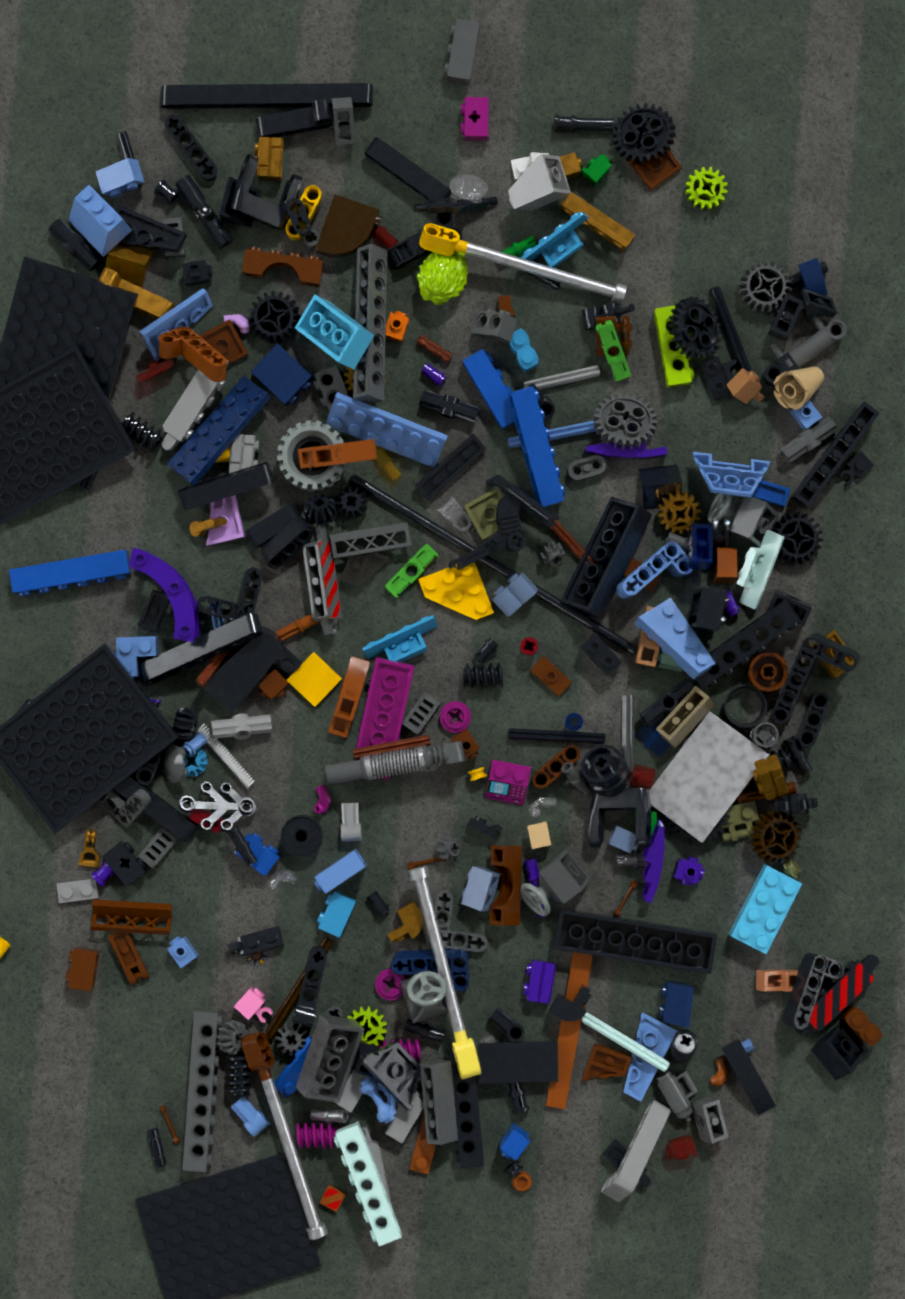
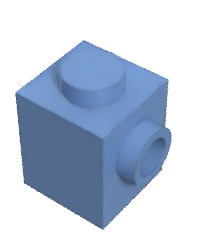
(806, 415)
(182, 951)

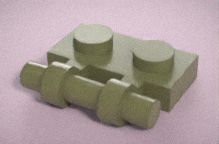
(740, 814)

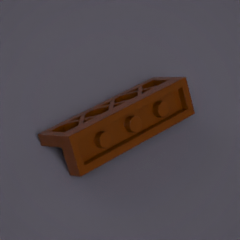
(132, 913)

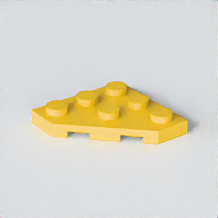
(458, 590)

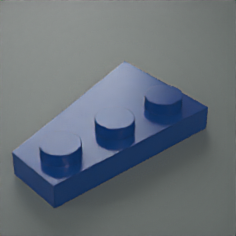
(289, 1077)

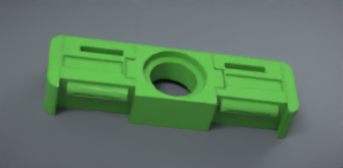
(618, 361)
(420, 561)

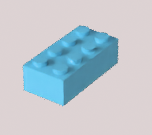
(334, 331)
(765, 909)

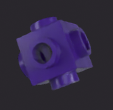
(683, 865)

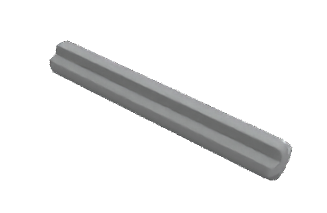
(564, 378)

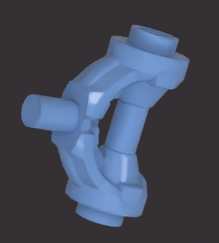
(385, 1110)

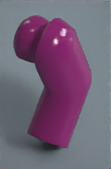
(324, 800)

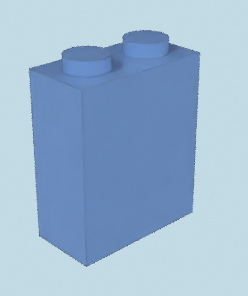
(339, 871)

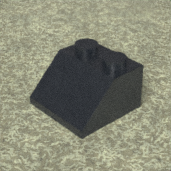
(839, 1050)

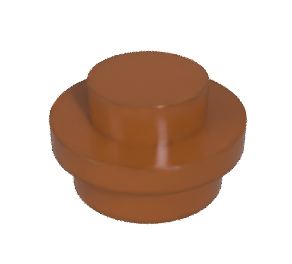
(522, 1181)

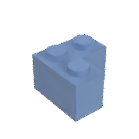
(131, 648)

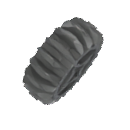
(780, 278)

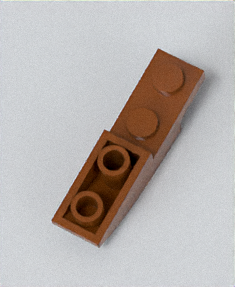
(337, 453)
(349, 696)

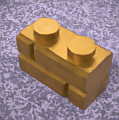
(269, 158)
(771, 777)

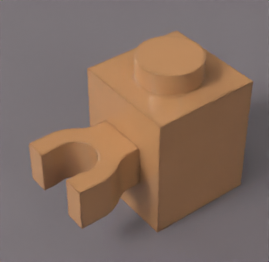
(746, 386)

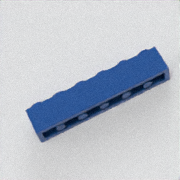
(535, 446)
(70, 571)

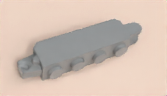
(189, 409)
(376, 1154)

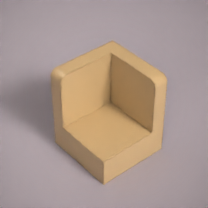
(539, 835)

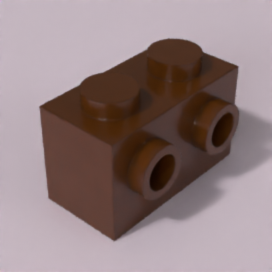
(83, 968)

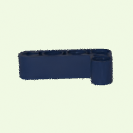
(427, 956)

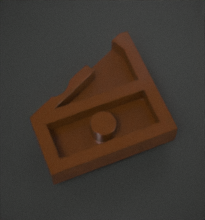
(605, 1063)

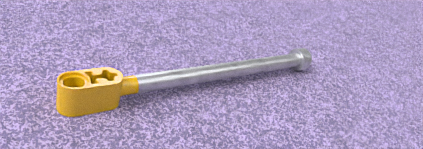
(446, 242)

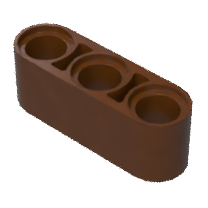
(546, 770)

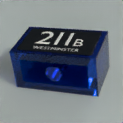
(700, 546)

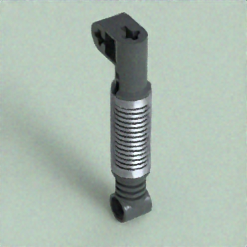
(397, 761)

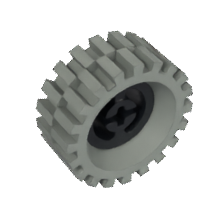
(288, 456)

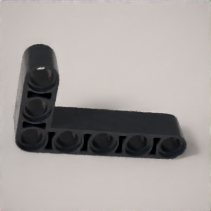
(804, 671)

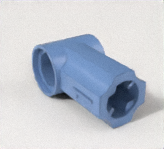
(253, 1119)

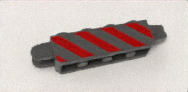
(322, 581)

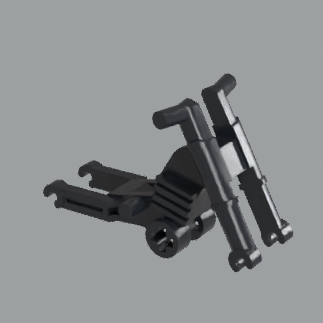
(507, 522)

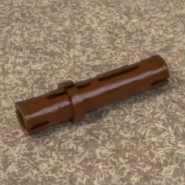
(748, 795)

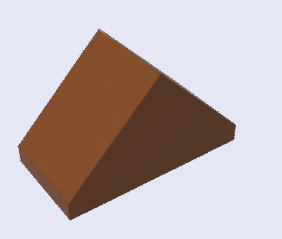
(726, 565)

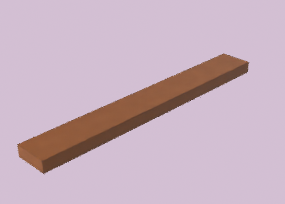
(569, 1033)

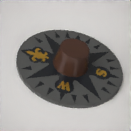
(258, 960)

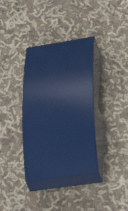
(813, 276)

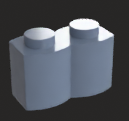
(514, 594)

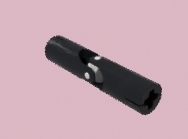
(198, 203)

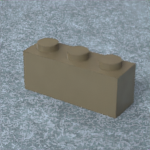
(685, 717)

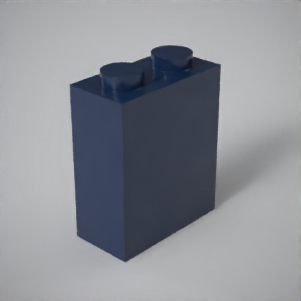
(282, 375)

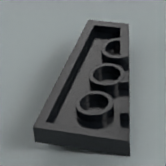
(150, 233)

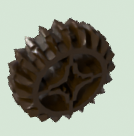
(775, 837)

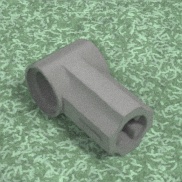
(350, 822)

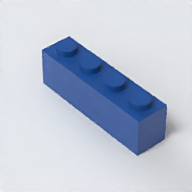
(490, 386)

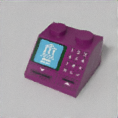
(508, 782)

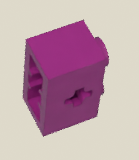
(475, 107)

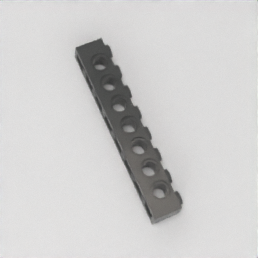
(371, 314)
(192, 1160)

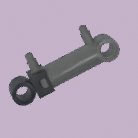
(806, 350)

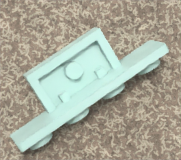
(758, 568)

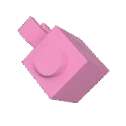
(251, 1003)

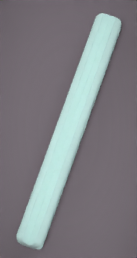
(625, 1042)

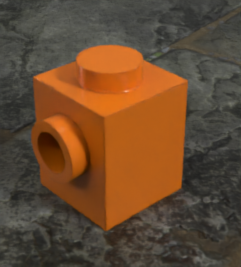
(396, 326)

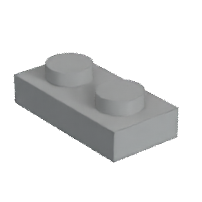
(77, 890)

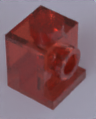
(643, 776)
(681, 1147)

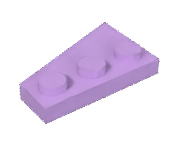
(228, 509)

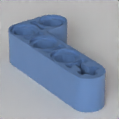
(650, 572)

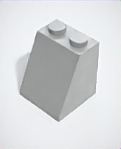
(539, 184)

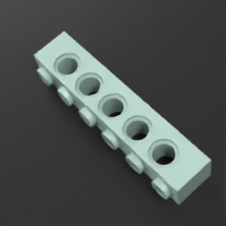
(391, 1230)

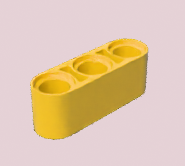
(310, 205)

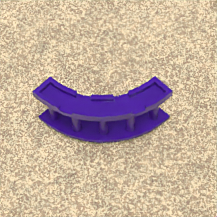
(180, 595)

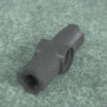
(808, 439)

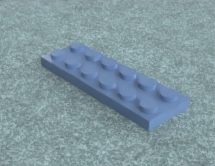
(387, 429)

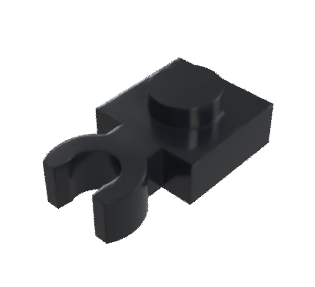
(857, 467)

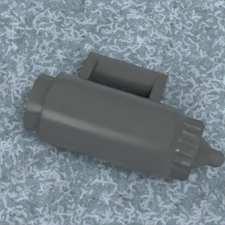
(674, 1093)

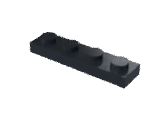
(450, 466)

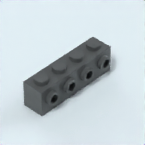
(439, 1096)

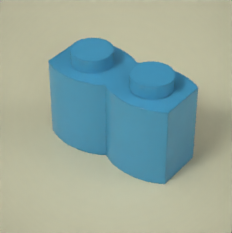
(526, 355)

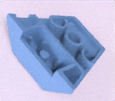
(731, 477)

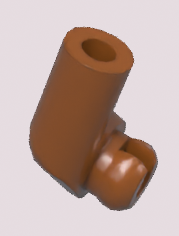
(722, 1073)

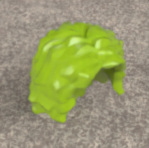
(442, 277)

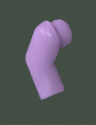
(240, 321)

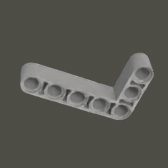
(625, 1179)

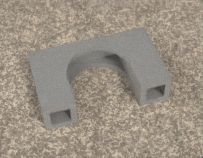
(403, 1120)

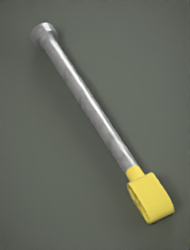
(464, 1047)

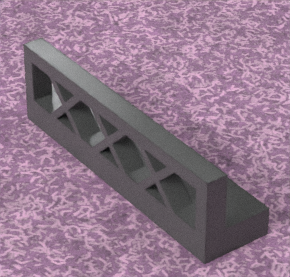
(363, 533)

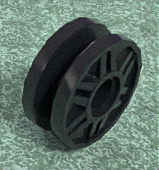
(293, 844)

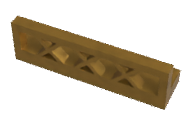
(598, 222)

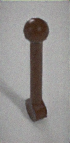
(411, 865)
(633, 884)
(176, 1139)

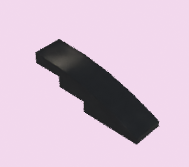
(748, 1076)

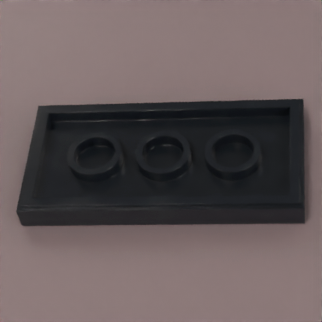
(518, 1061)

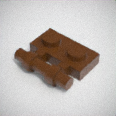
(624, 327)

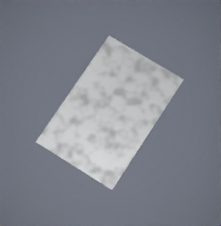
(705, 776)

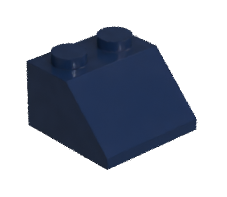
(676, 1003)

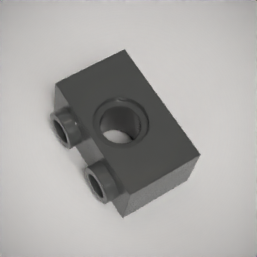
(709, 1120)

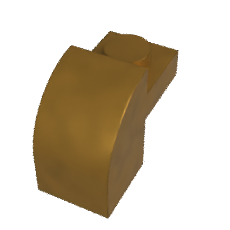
(412, 922)

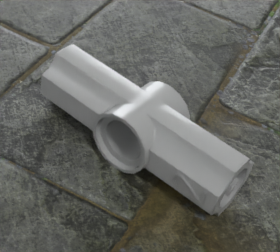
(241, 726)

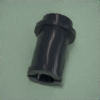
(486, 650)
(378, 903)

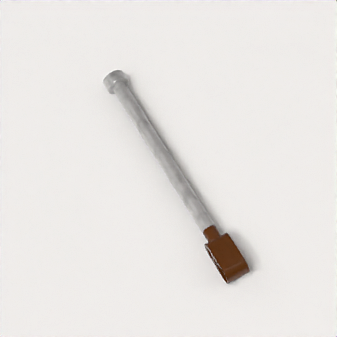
(261, 1059)

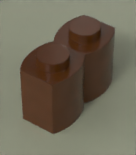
(864, 1028)

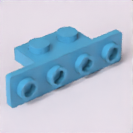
(560, 243)
(403, 643)

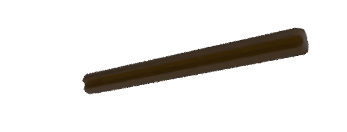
(293, 995)

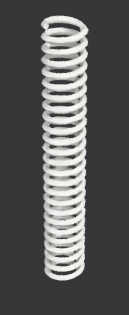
(246, 780)

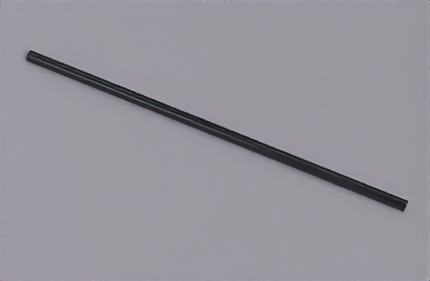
(490, 562)

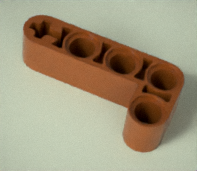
(196, 350)

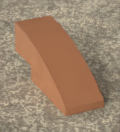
(775, 980)

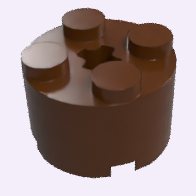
(778, 671)

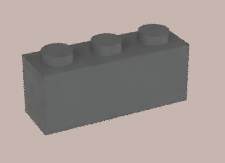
(462, 51)

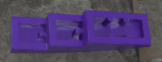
(636, 453)
(654, 856)

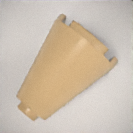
(797, 386)

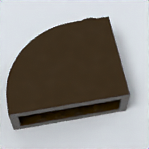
(346, 227)

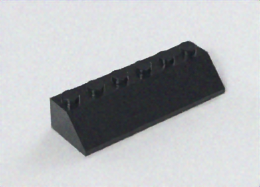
(612, 550)

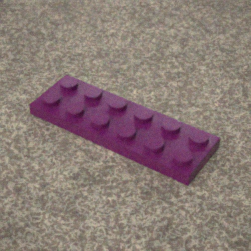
(385, 703)

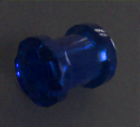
(574, 715)

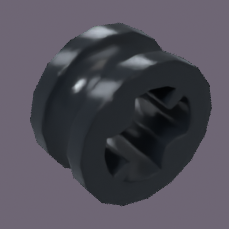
(513, 1169)

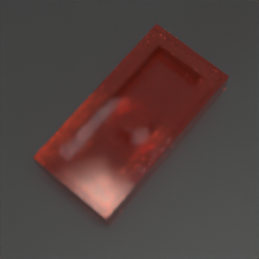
(154, 369)

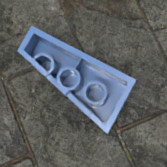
(675, 637)

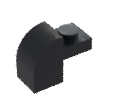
(570, 1010)

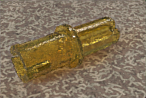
(387, 464)

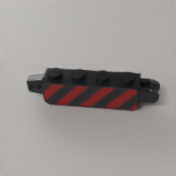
(841, 992)

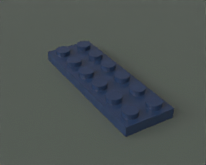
(218, 430)

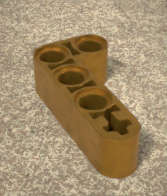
(147, 302)

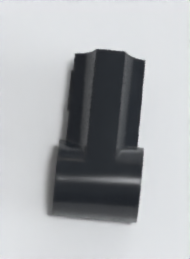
(505, 1023)

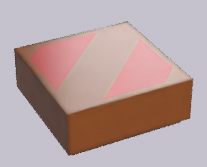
(332, 1198)

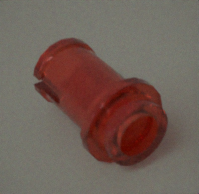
(382, 234)

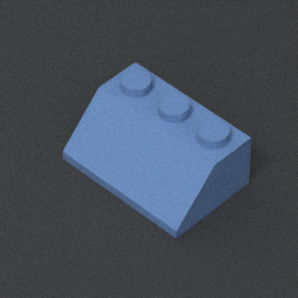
(97, 221)

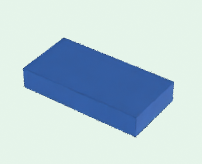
(772, 493)

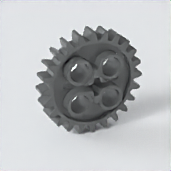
(621, 415)

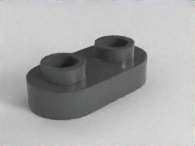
(586, 467)

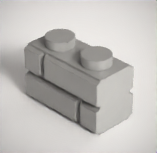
(243, 452)

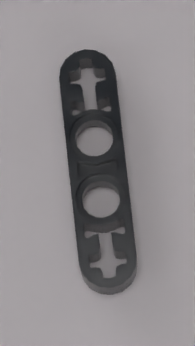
(191, 147)

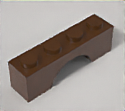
(258, 263)
(506, 908)

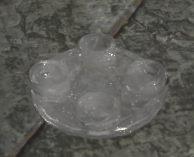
(468, 188)

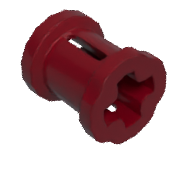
(534, 648)

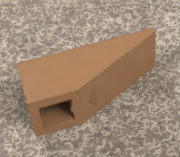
(647, 649)

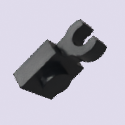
(479, 824)

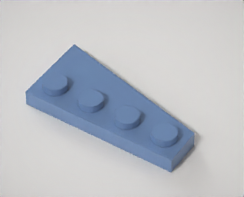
(181, 316)
(655, 1037)

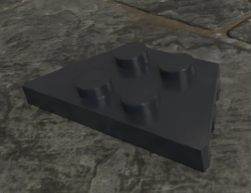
(395, 1072)

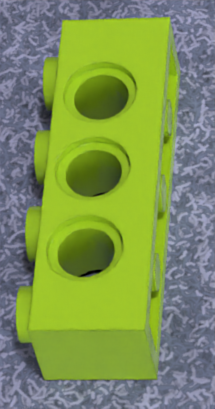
(672, 376)

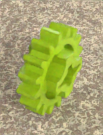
(703, 181)
(375, 1029)

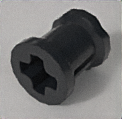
(166, 192)

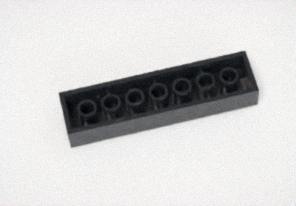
(635, 940)

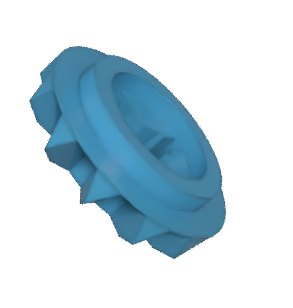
(201, 761)

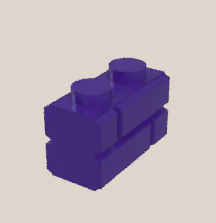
(540, 981)

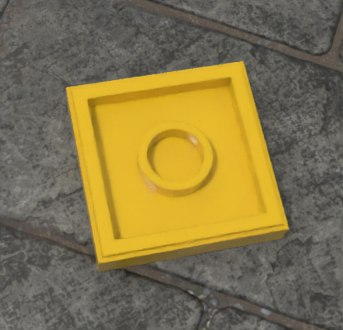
(314, 679)

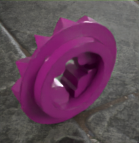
(454, 707)
(381, 986)

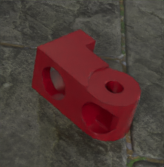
(198, 815)

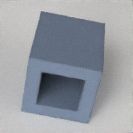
(623, 839)

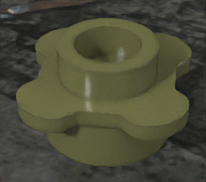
(792, 869)

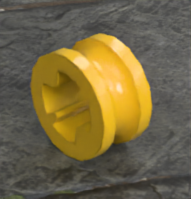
(477, 773)

